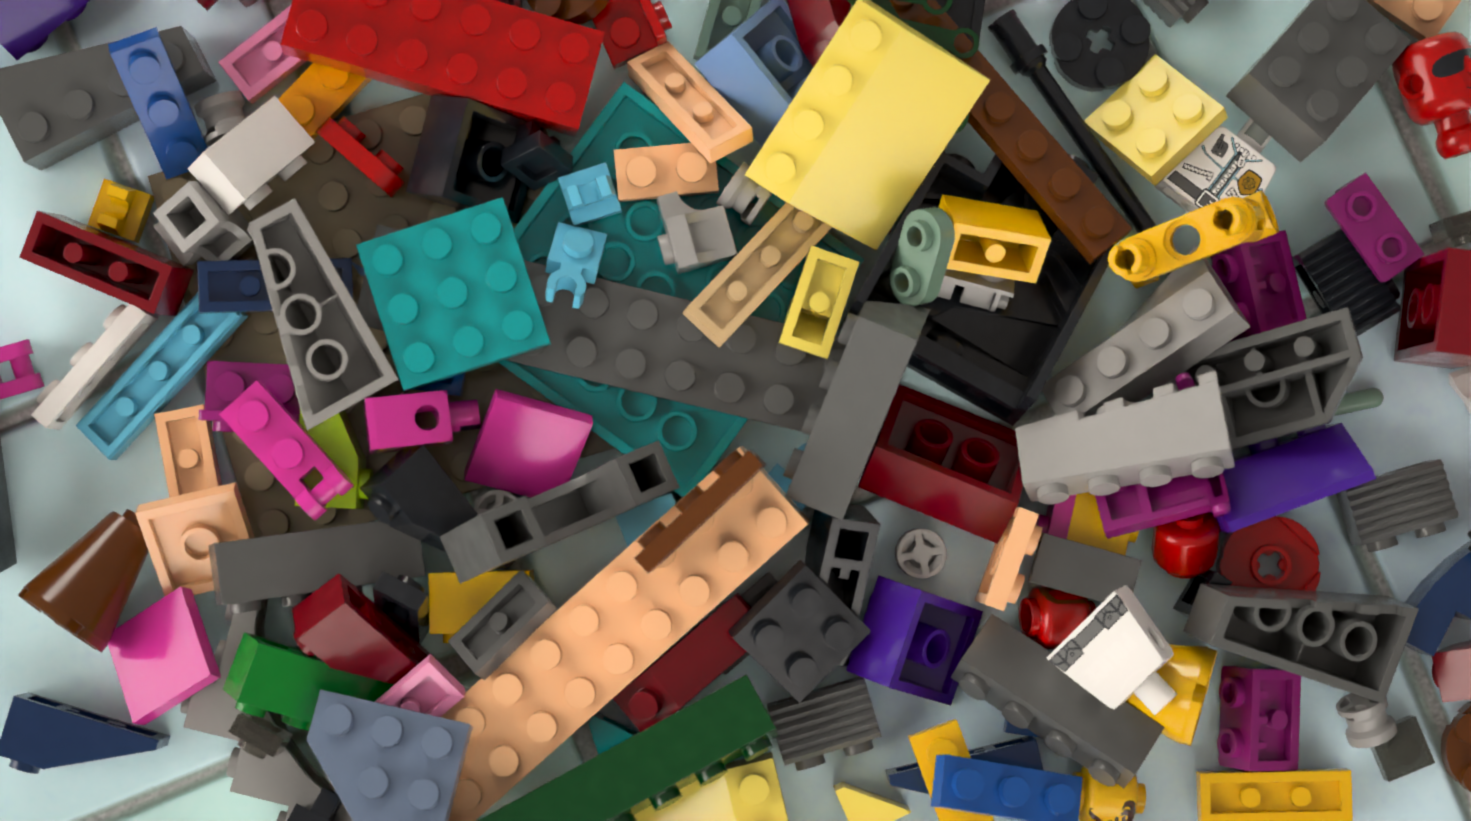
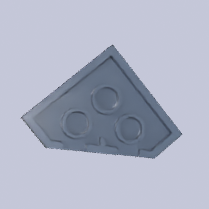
(388, 758)

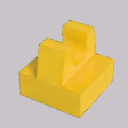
(121, 210)

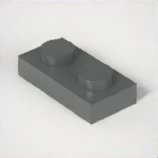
(502, 625)

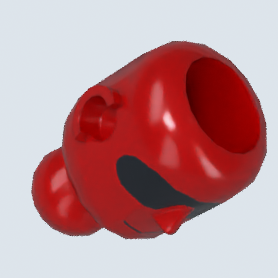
(1437, 89)

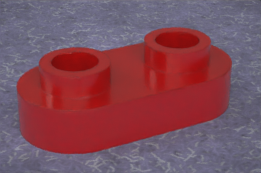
(379, 168)

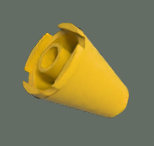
(1189, 676)

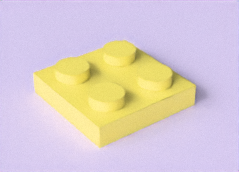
(1156, 119)

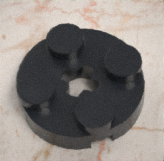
(1107, 69)

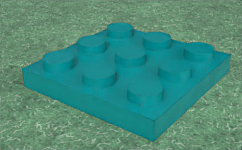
(453, 294)

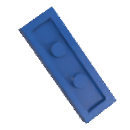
(159, 100)
(1004, 790)

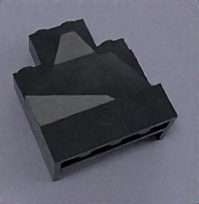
(1005, 354)

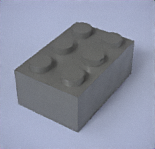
(1317, 72)

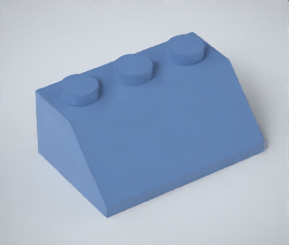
(759, 67)

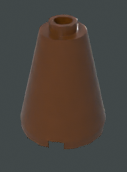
(91, 580)

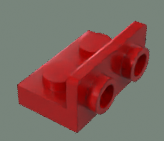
(631, 28)

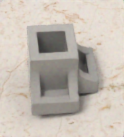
(199, 227)
(693, 235)

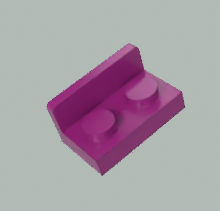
(1373, 228)
(1262, 283)
(230, 379)
(1259, 719)

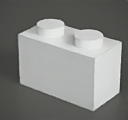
(252, 155)

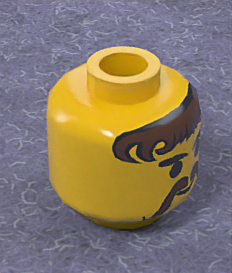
(1109, 803)

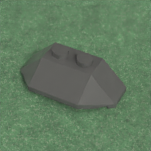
(1284, 376)

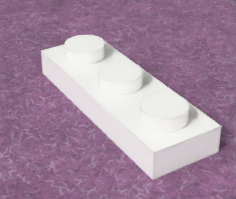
(92, 365)

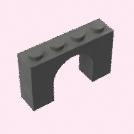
(558, 513)

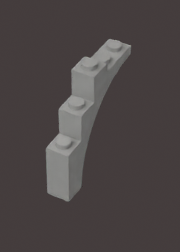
(276, 779)

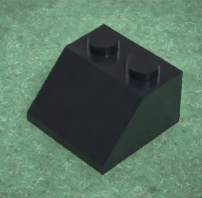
(462, 156)

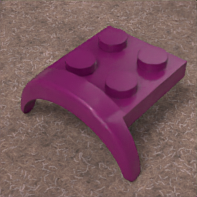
(1145, 507)

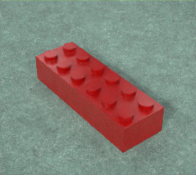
(455, 49)

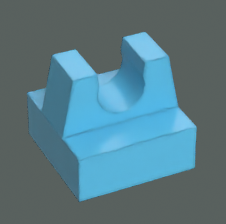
(589, 194)

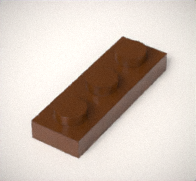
(697, 508)

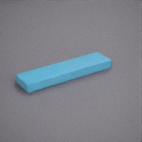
(156, 377)

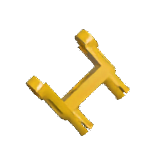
(1220, 227)

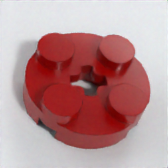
(1277, 534)

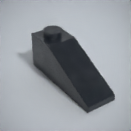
(418, 497)
(843, 554)

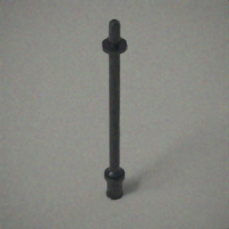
(1031, 62)

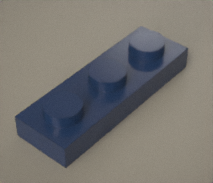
(241, 288)

